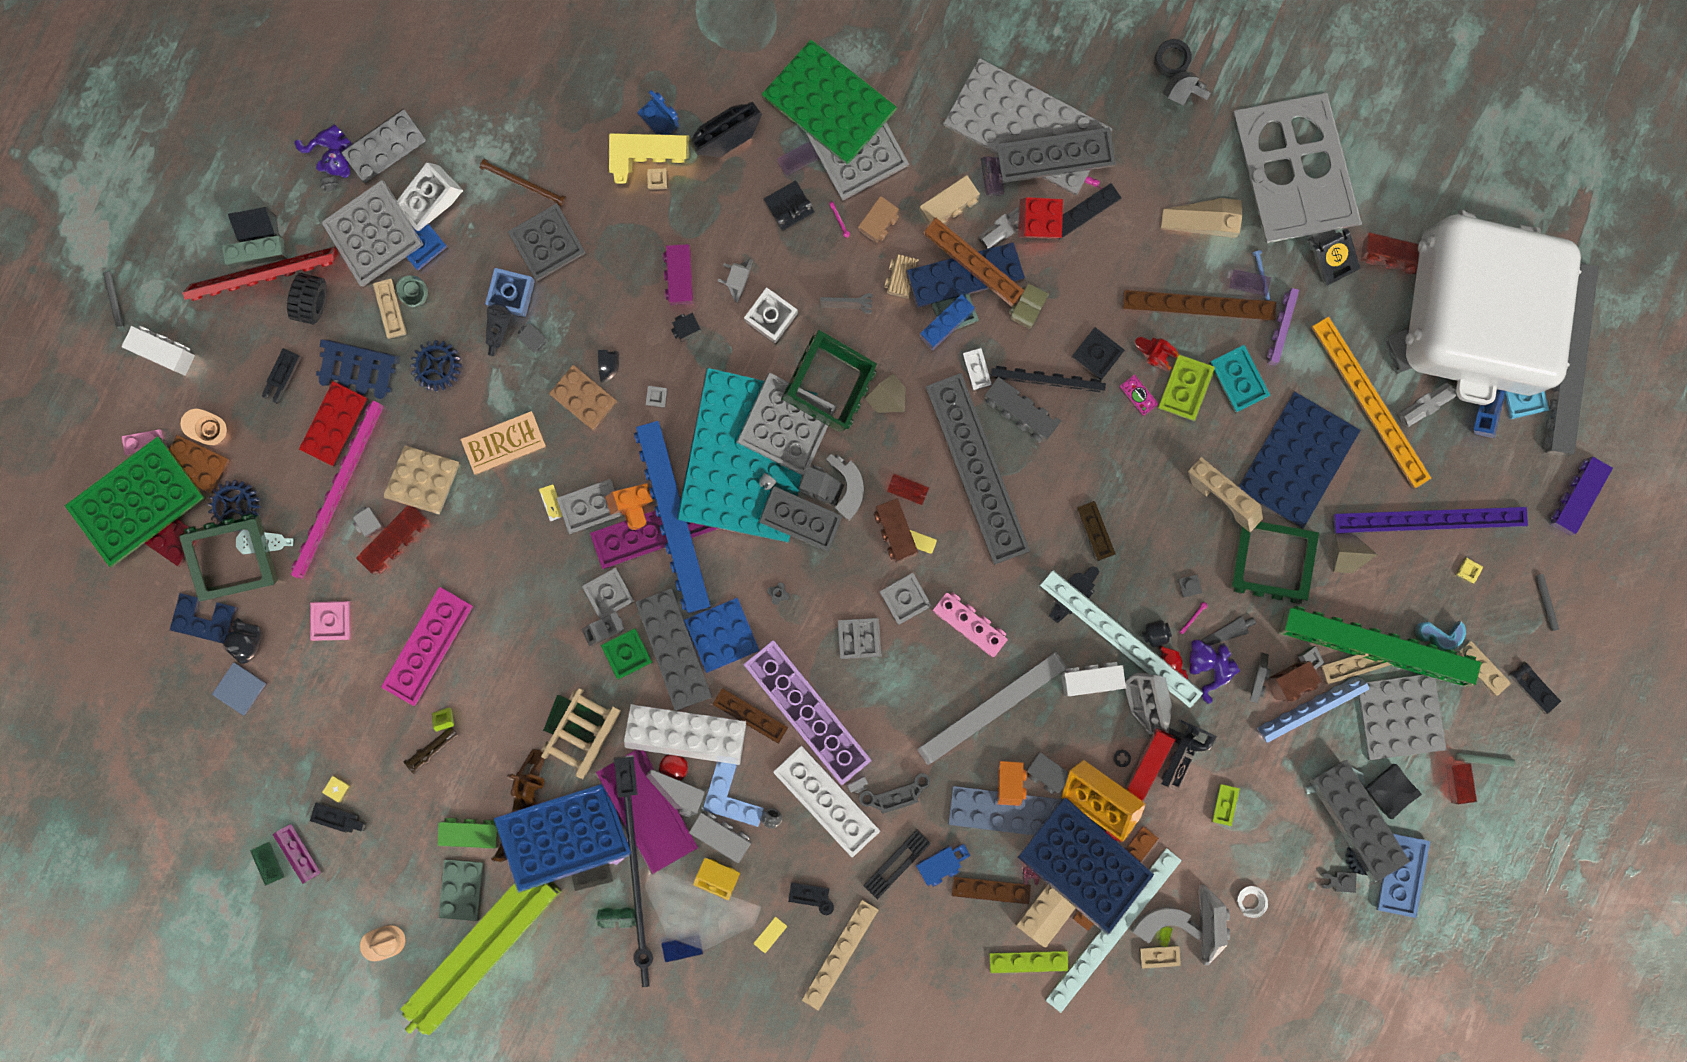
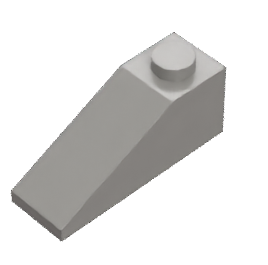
(678, 794)

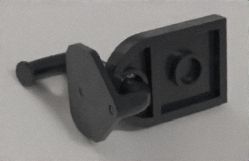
(1182, 758)

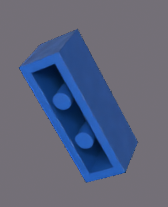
(947, 322)

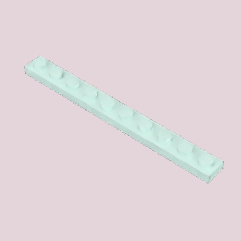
(1120, 637)
(1103, 943)

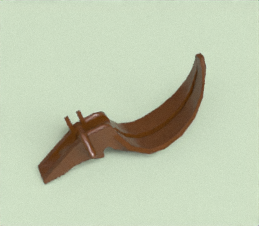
(523, 789)

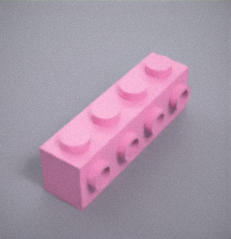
(969, 624)

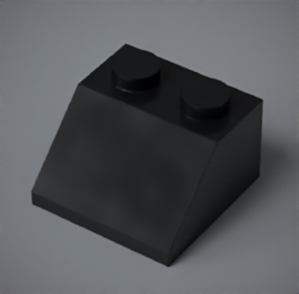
(254, 224)

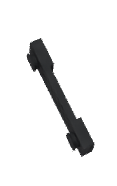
(877, 884)

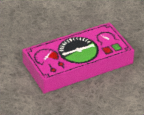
(1138, 395)

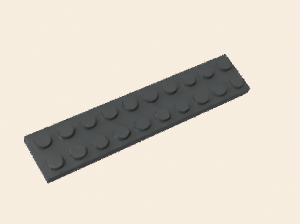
(977, 469)

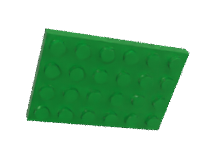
(829, 101)
(134, 501)

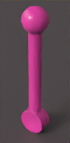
(846, 233)
(1203, 605)

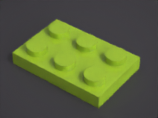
(1186, 387)

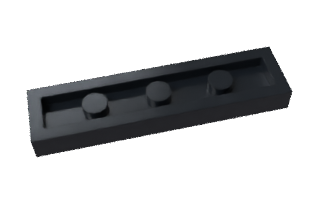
(1089, 209)

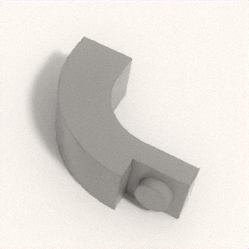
(854, 495)
(1160, 917)

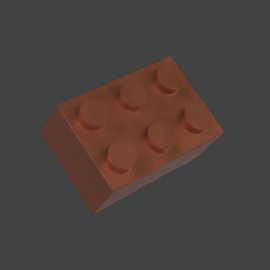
(895, 530)
(1294, 680)

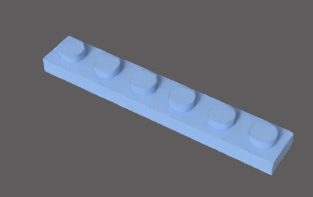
(1313, 708)

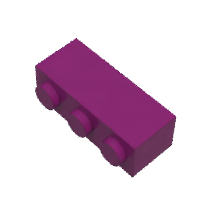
(678, 274)

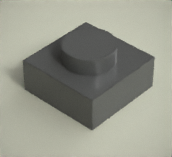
(1190, 586)

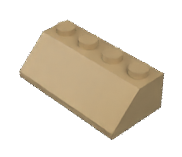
(1045, 915)

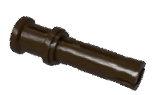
(423, 755)

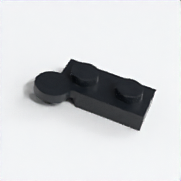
(811, 896)

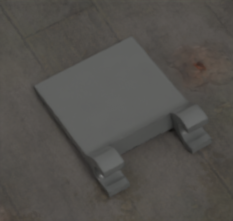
(851, 303)

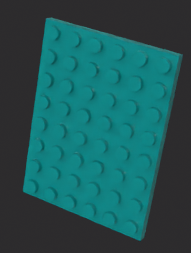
(722, 475)

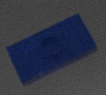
(677, 950)

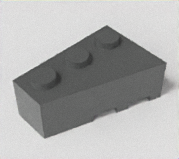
(821, 485)

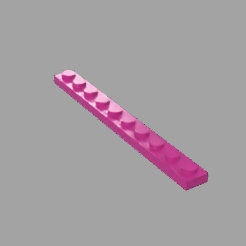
(333, 496)

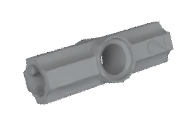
(1002, 228)
(1427, 404)

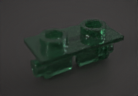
(607, 917)

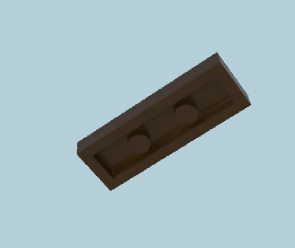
(1096, 531)

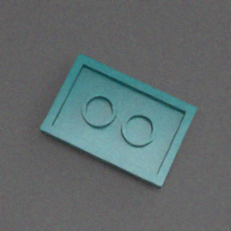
(1240, 378)

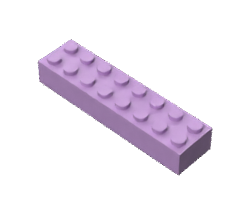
(807, 712)

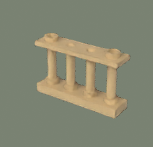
(590, 749)

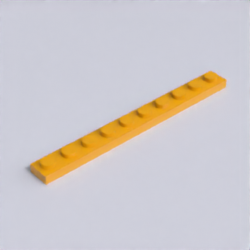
(1371, 402)

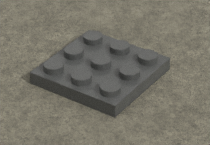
(546, 242)

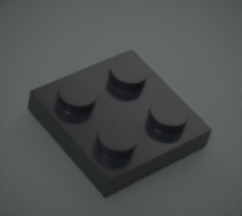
(1098, 353)

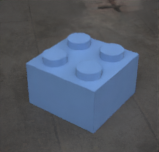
(510, 290)

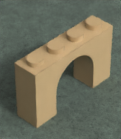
(1209, 479)

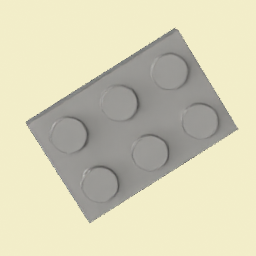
(587, 507)

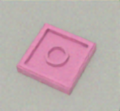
(330, 620)

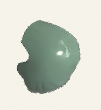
(412, 291)

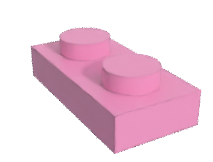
(135, 442)

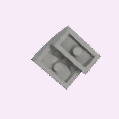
(859, 638)

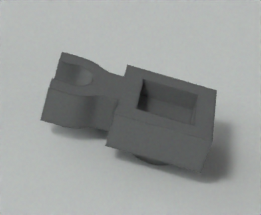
(1342, 881)

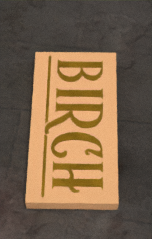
(503, 443)

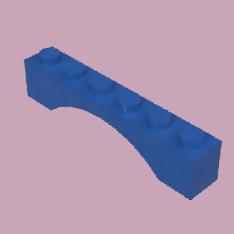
(1489, 415)

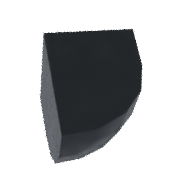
(608, 364)

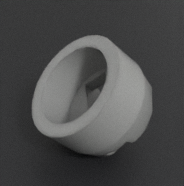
(768, 481)

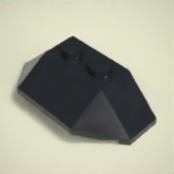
(726, 130)

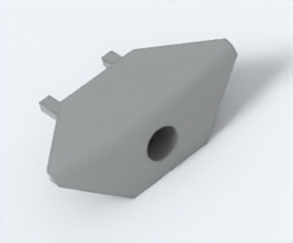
(737, 278)

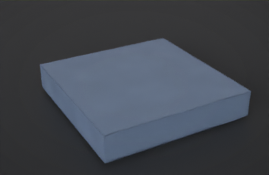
(239, 688)

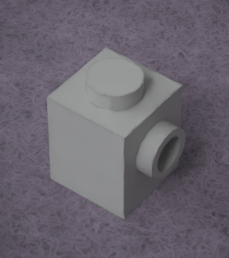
(367, 522)

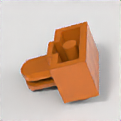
(630, 503)

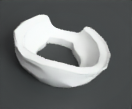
(1262, 903)

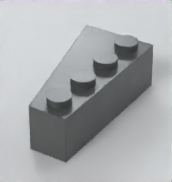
(1021, 410)

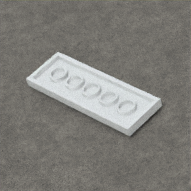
(826, 801)

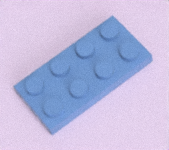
(1402, 888)

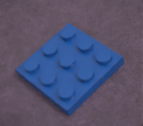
(721, 635)

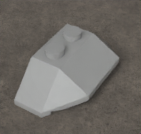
(1149, 701)
(1212, 925)

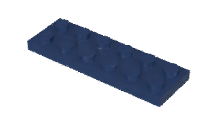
(950, 279)

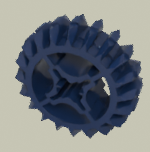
(430, 370)
(239, 499)

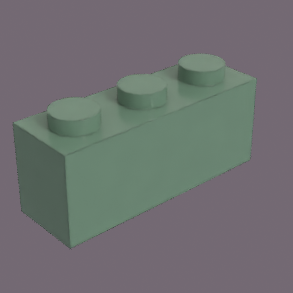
(254, 252)

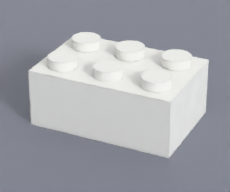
(158, 349)
(1093, 679)

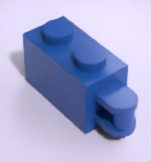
(942, 864)

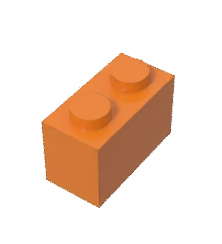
(1011, 783)

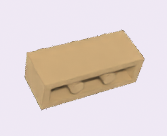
(950, 201)

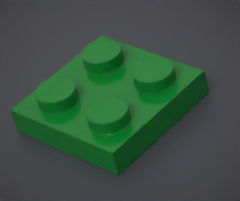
(626, 654)

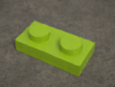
(1225, 805)

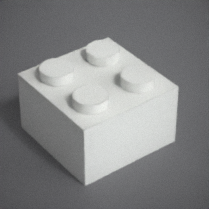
(771, 315)

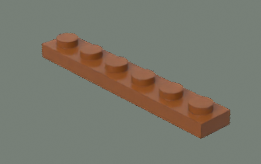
(973, 261)
(1139, 848)

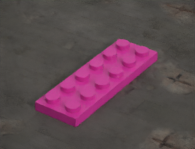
(427, 646)

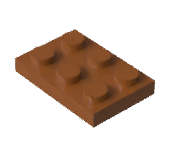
(200, 463)

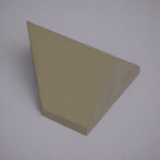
(888, 396)
(1350, 553)

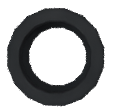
(1172, 43)

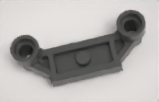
(897, 797)

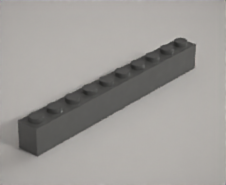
(1568, 394)

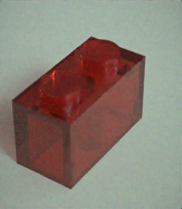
(1461, 783)

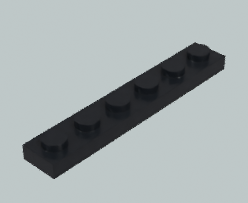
(1055, 380)

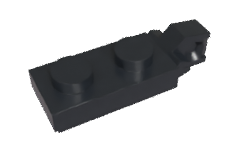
(336, 818)

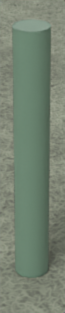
(1484, 759)

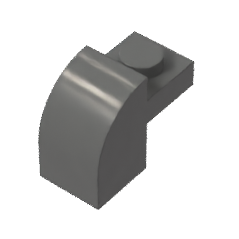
(1182, 85)
(603, 629)

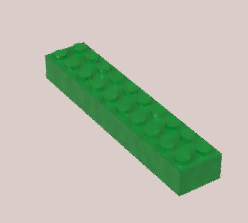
(1386, 648)

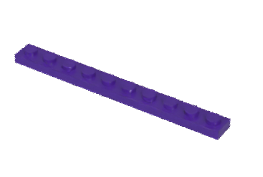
(1430, 520)

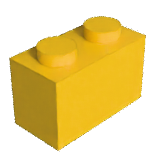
(716, 878)

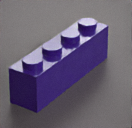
(1581, 495)

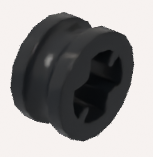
(1117, 762)

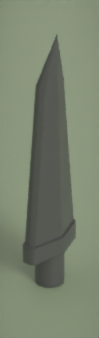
(1234, 629)

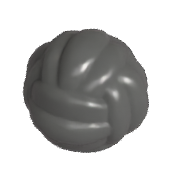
(771, 818)

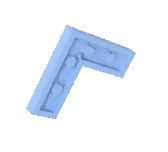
(720, 804)

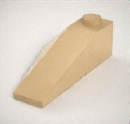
(1208, 217)

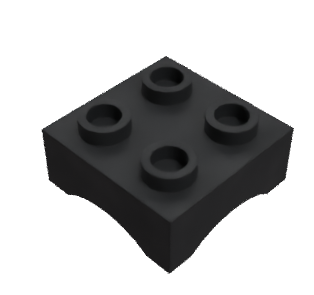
(1392, 791)

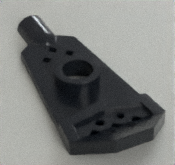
(500, 322)

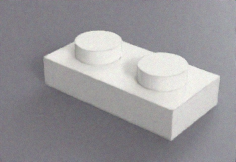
(977, 369)

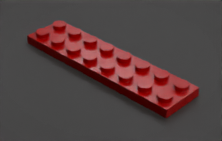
(267, 271)

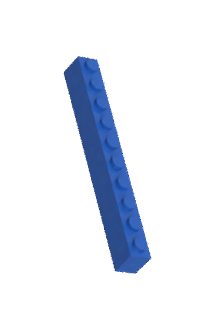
(677, 532)

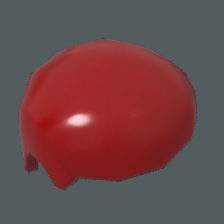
(673, 767)

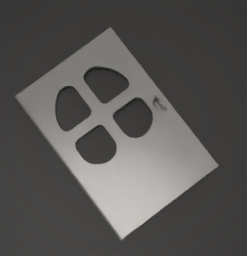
(1305, 203)

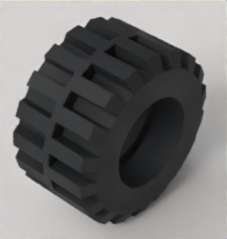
(306, 298)

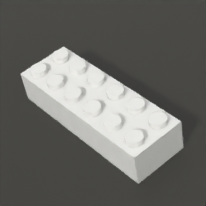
(685, 734)

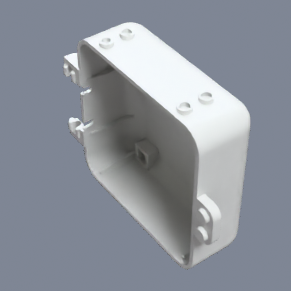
(1493, 307)

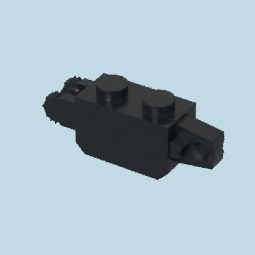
(1082, 583)

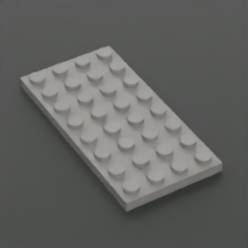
(1005, 109)

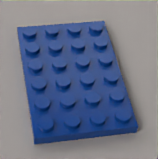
(561, 837)

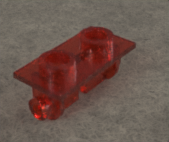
(907, 489)

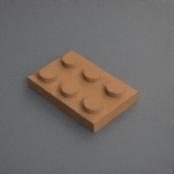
(583, 397)

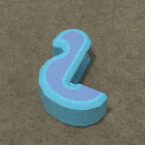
(1427, 631)

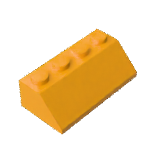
(1103, 800)

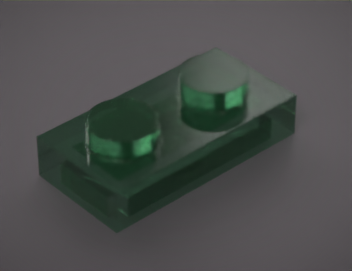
(267, 863)

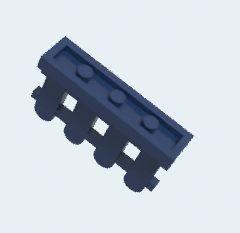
(347, 365)

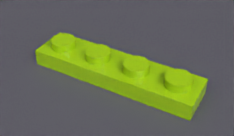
(1028, 961)

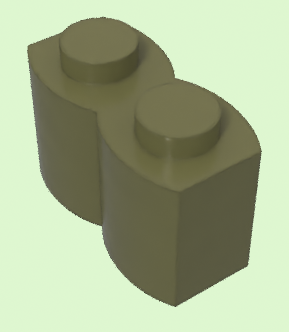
(1028, 306)

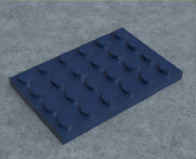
(1298, 460)
(1086, 866)

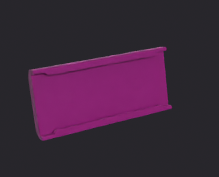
(658, 826)

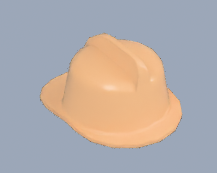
(203, 426)
(382, 943)

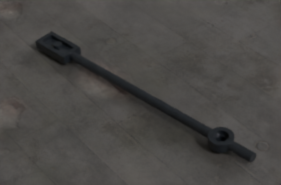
(626, 788)

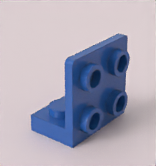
(658, 116)

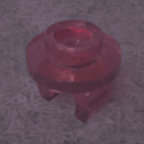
(1030, 874)

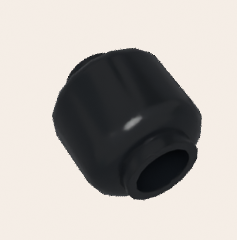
(1157, 633)

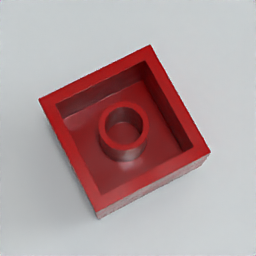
(1040, 218)

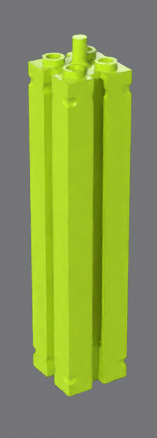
(476, 956)

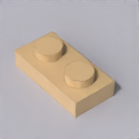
(1160, 956)

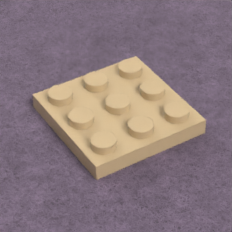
(421, 480)

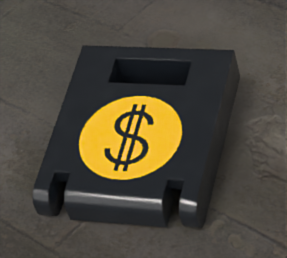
(1335, 254)

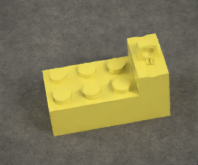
(643, 146)

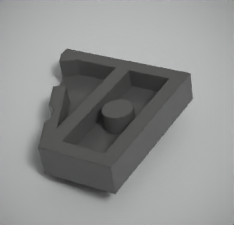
(1261, 674)

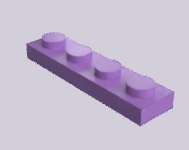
(1284, 318)

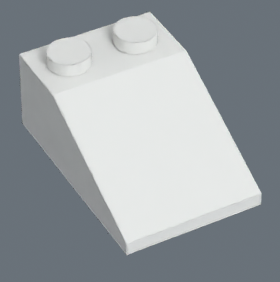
(428, 195)

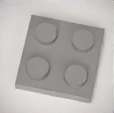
(608, 593)
(905, 598)

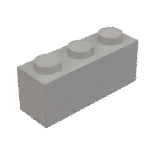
(720, 836)

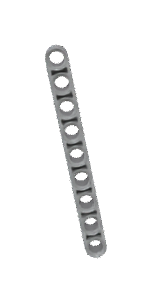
(992, 708)

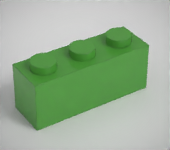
(468, 833)

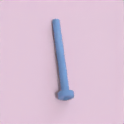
(1257, 253)

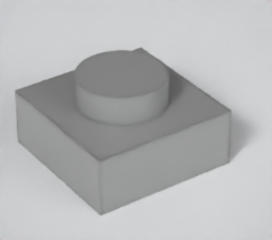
(656, 396)
(1313, 655)
(858, 785)

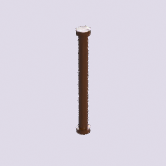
(522, 182)

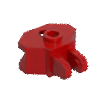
(1156, 351)

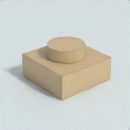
(657, 178)

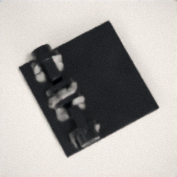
(789, 205)

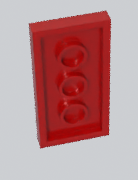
(333, 423)

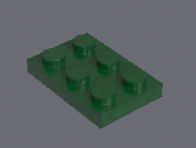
(557, 712)

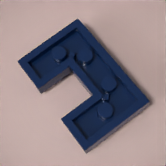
(186, 622)

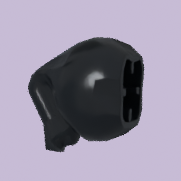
(243, 641)

